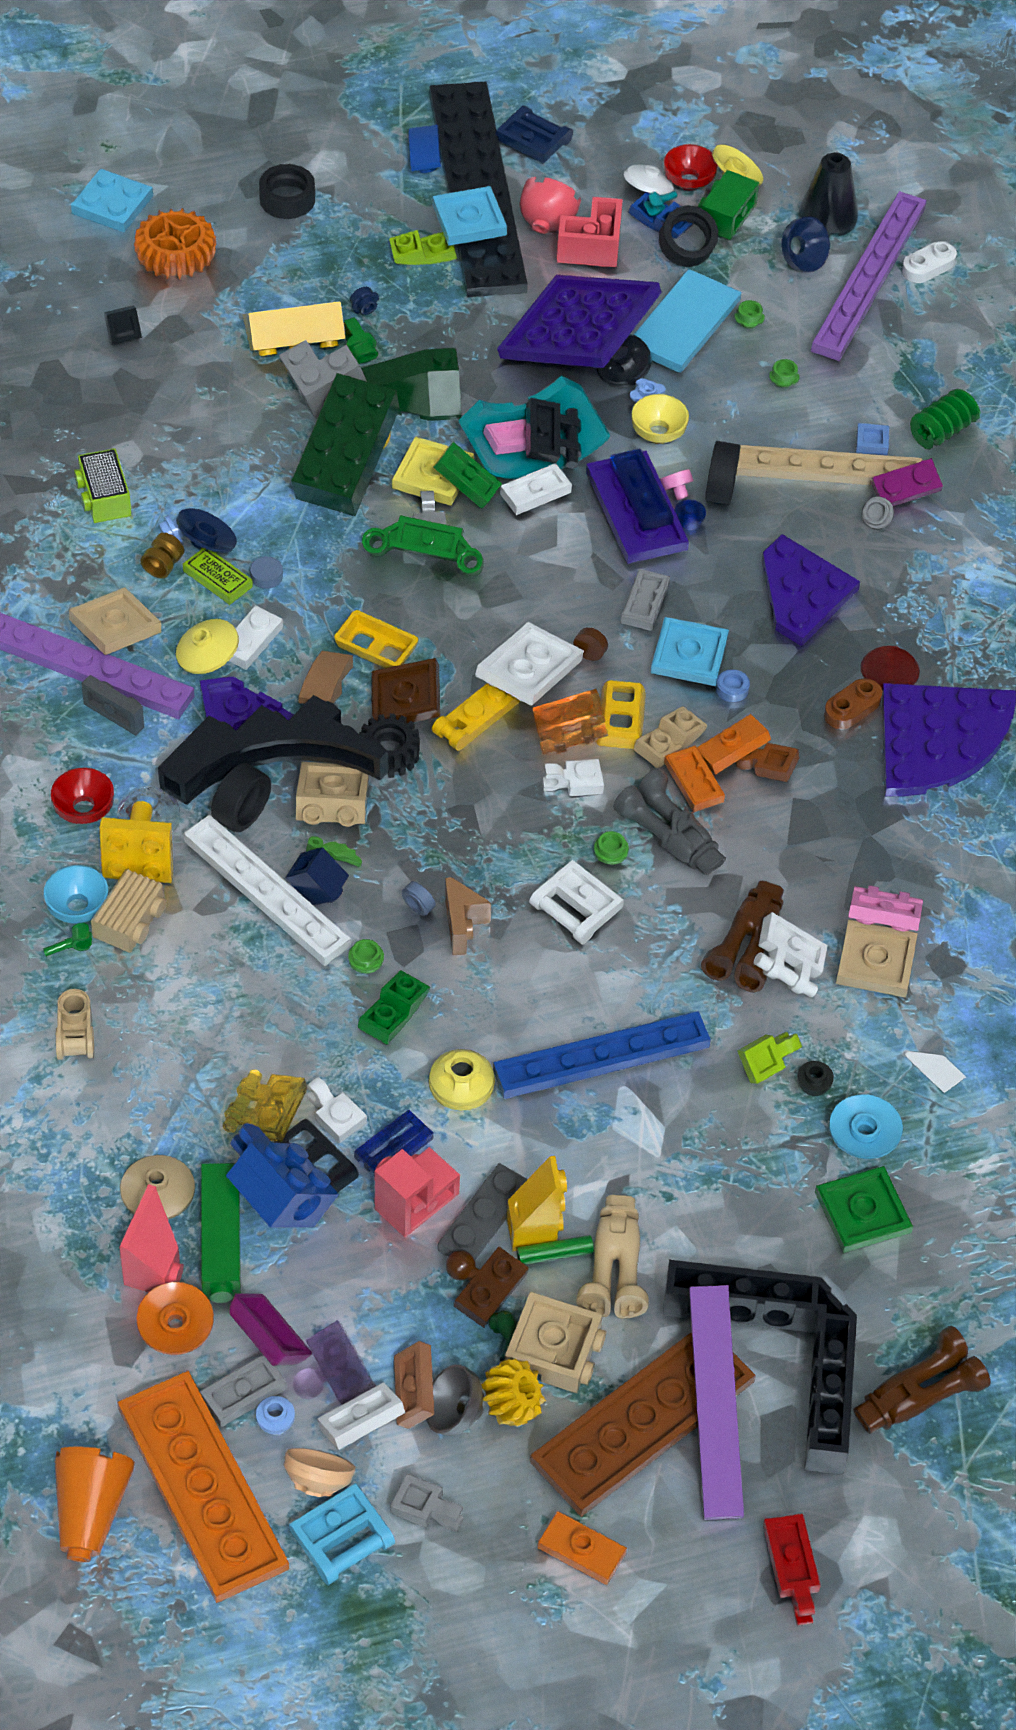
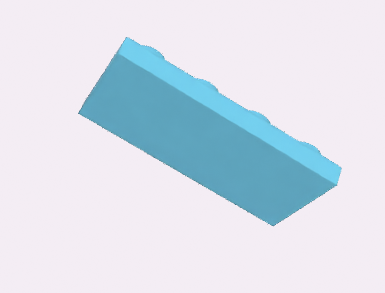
(687, 319)

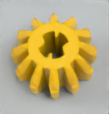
(513, 1392)

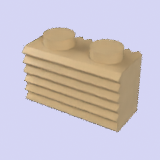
(128, 911)

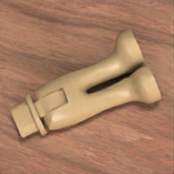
(619, 1240)

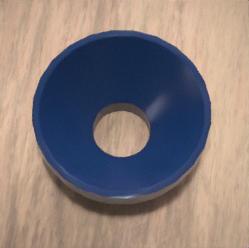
(813, 244)

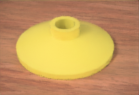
(734, 160)
(207, 646)

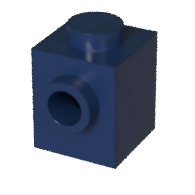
(317, 876)

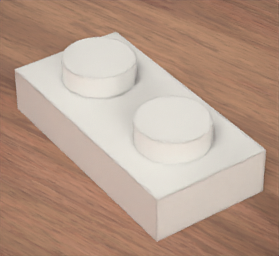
(535, 489)
(254, 635)
(361, 1415)

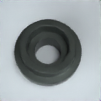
(811, 1085)

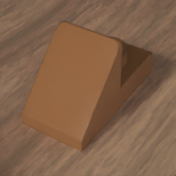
(463, 911)

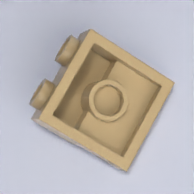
(331, 794)
(557, 1341)

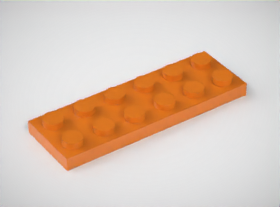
(203, 1486)

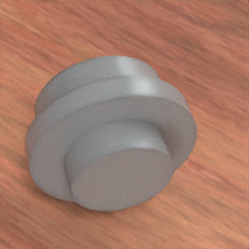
(877, 512)

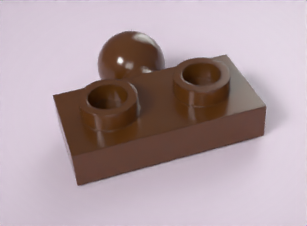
(487, 1286)

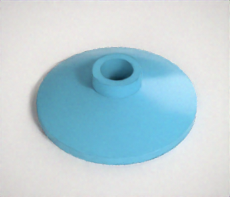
(870, 1115)

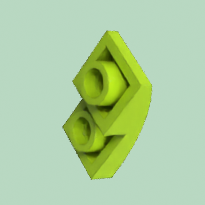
(413, 250)

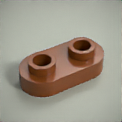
(858, 698)

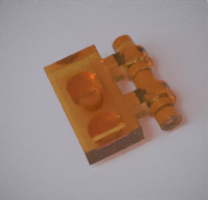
(569, 715)

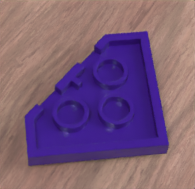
(803, 589)
(233, 703)

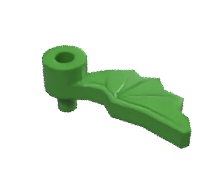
(337, 851)

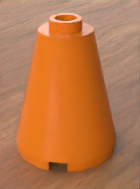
(88, 1498)

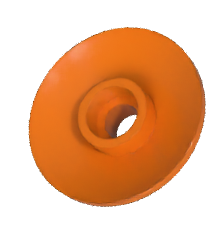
(174, 1302)

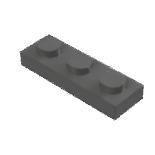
(482, 1214)

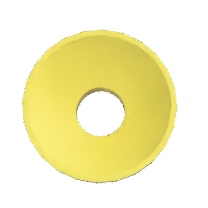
(661, 411)
(461, 1091)

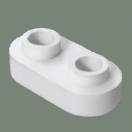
(929, 262)

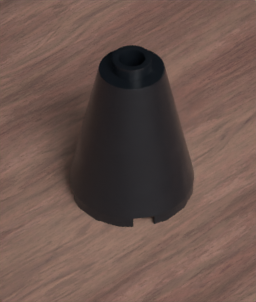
(832, 195)

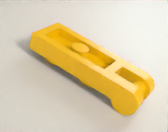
(474, 716)

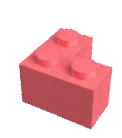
(592, 238)
(413, 1188)

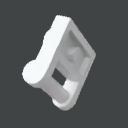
(581, 892)

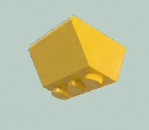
(294, 325)

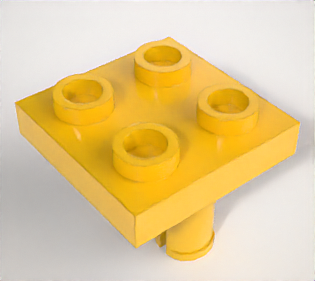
(137, 845)

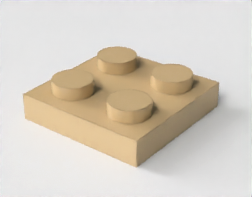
(115, 621)
(877, 958)

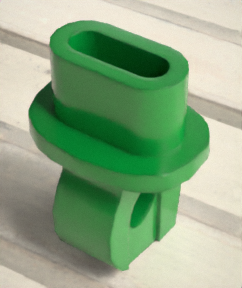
(359, 342)

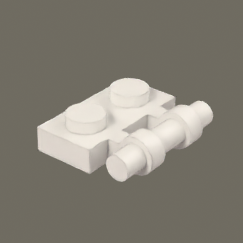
(794, 947)

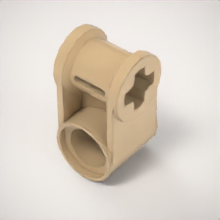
(75, 1030)

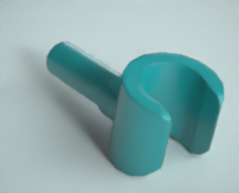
(656, 203)

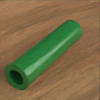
(555, 1250)

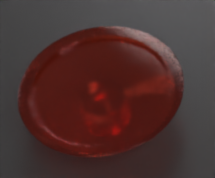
(890, 666)

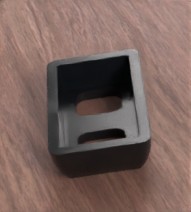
(344, 1173)

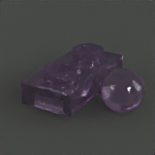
(338, 1365)

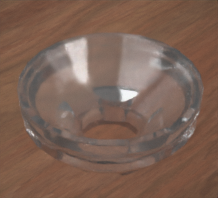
(166, 810)

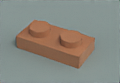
(414, 1384)

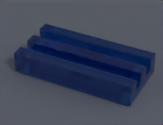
(426, 1135)

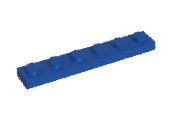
(601, 1055)

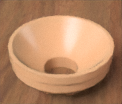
(317, 1471)

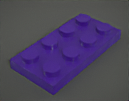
(632, 540)

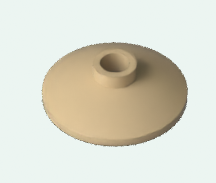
(174, 1191)

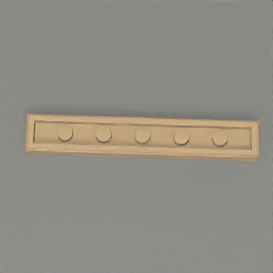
(816, 465)

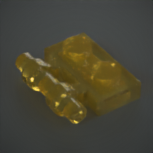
(275, 1104)

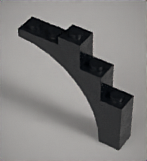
(266, 738)

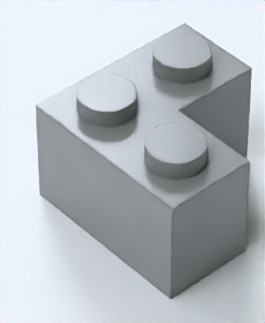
(315, 376)

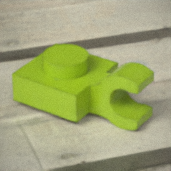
(764, 1055)

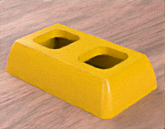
(383, 635)
(619, 736)

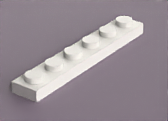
(267, 890)

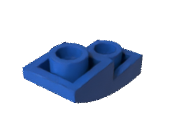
(424, 148)
(655, 222)

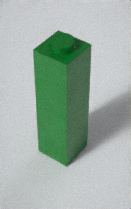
(220, 1234)

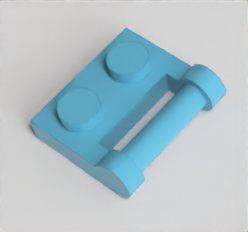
(335, 1523)

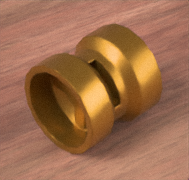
(160, 558)

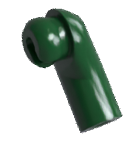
(503, 1323)

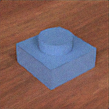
(872, 439)

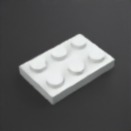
(529, 663)

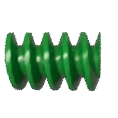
(944, 418)

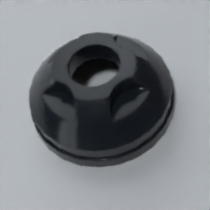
(634, 366)

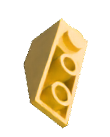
(537, 1207)

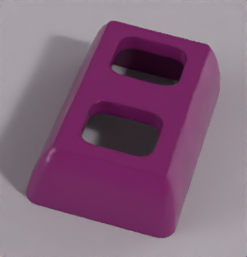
(268, 1330)

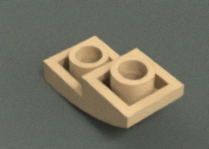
(674, 734)

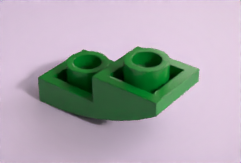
(395, 1007)

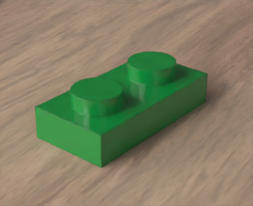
(467, 475)

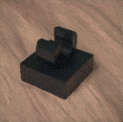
(123, 324)

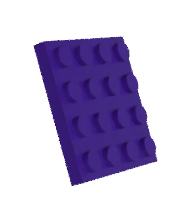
(579, 321)

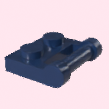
(533, 134)

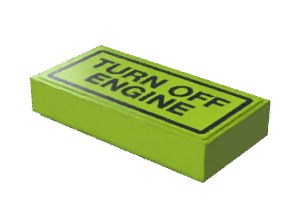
(217, 575)

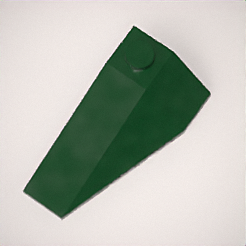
(424, 382)

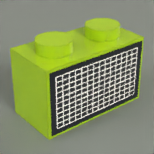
(103, 486)

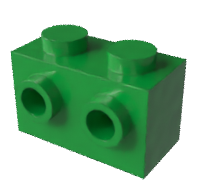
(731, 202)

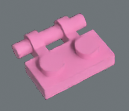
(886, 908)

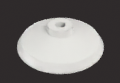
(648, 179)

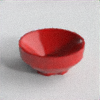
(690, 160)
(79, 786)

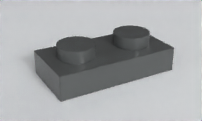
(113, 705)

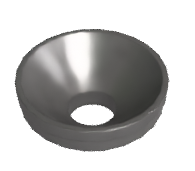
(450, 1393)

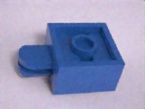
(279, 1180)

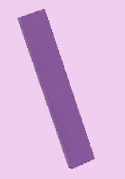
(716, 1403)

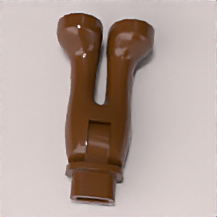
(748, 921)
(903, 1398)

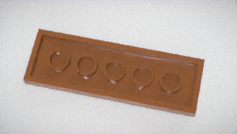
(627, 1429)

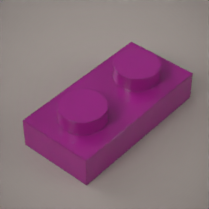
(908, 482)

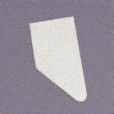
(937, 1069)

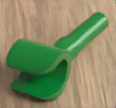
(80, 940)

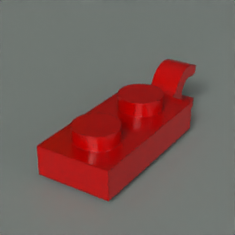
(793, 1563)

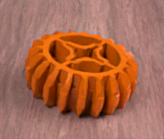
(175, 243)

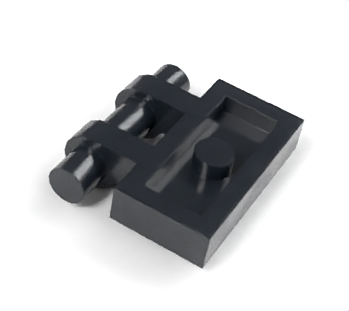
(543, 432)

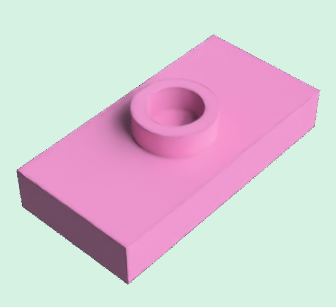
(506, 436)

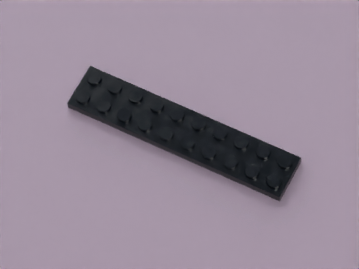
(473, 161)

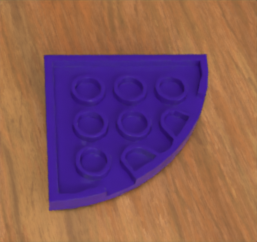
(940, 734)

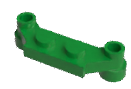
(425, 539)

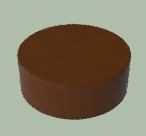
(592, 643)

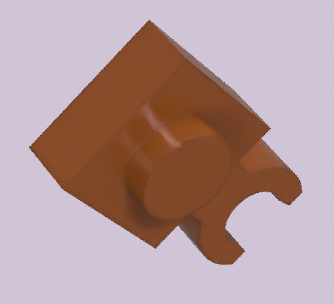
(771, 762)

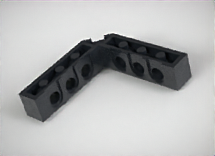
(797, 1305)

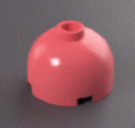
(545, 202)

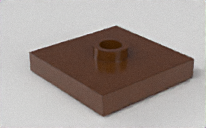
(407, 691)

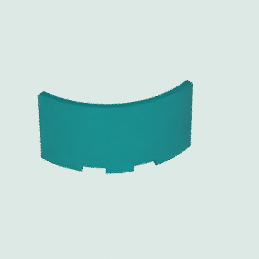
(515, 464)

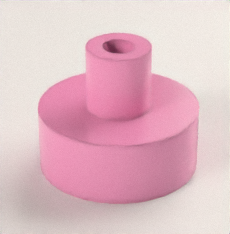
(677, 482)

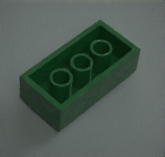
(345, 444)

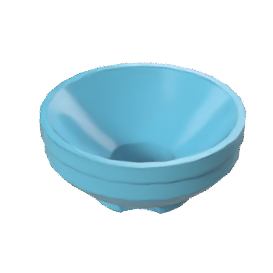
(72, 884)

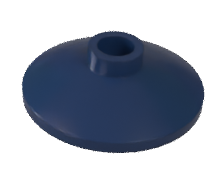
(206, 530)

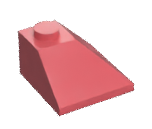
(149, 1246)

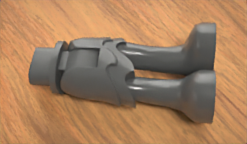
(685, 837)

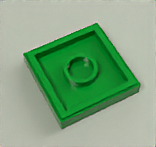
(863, 1209)

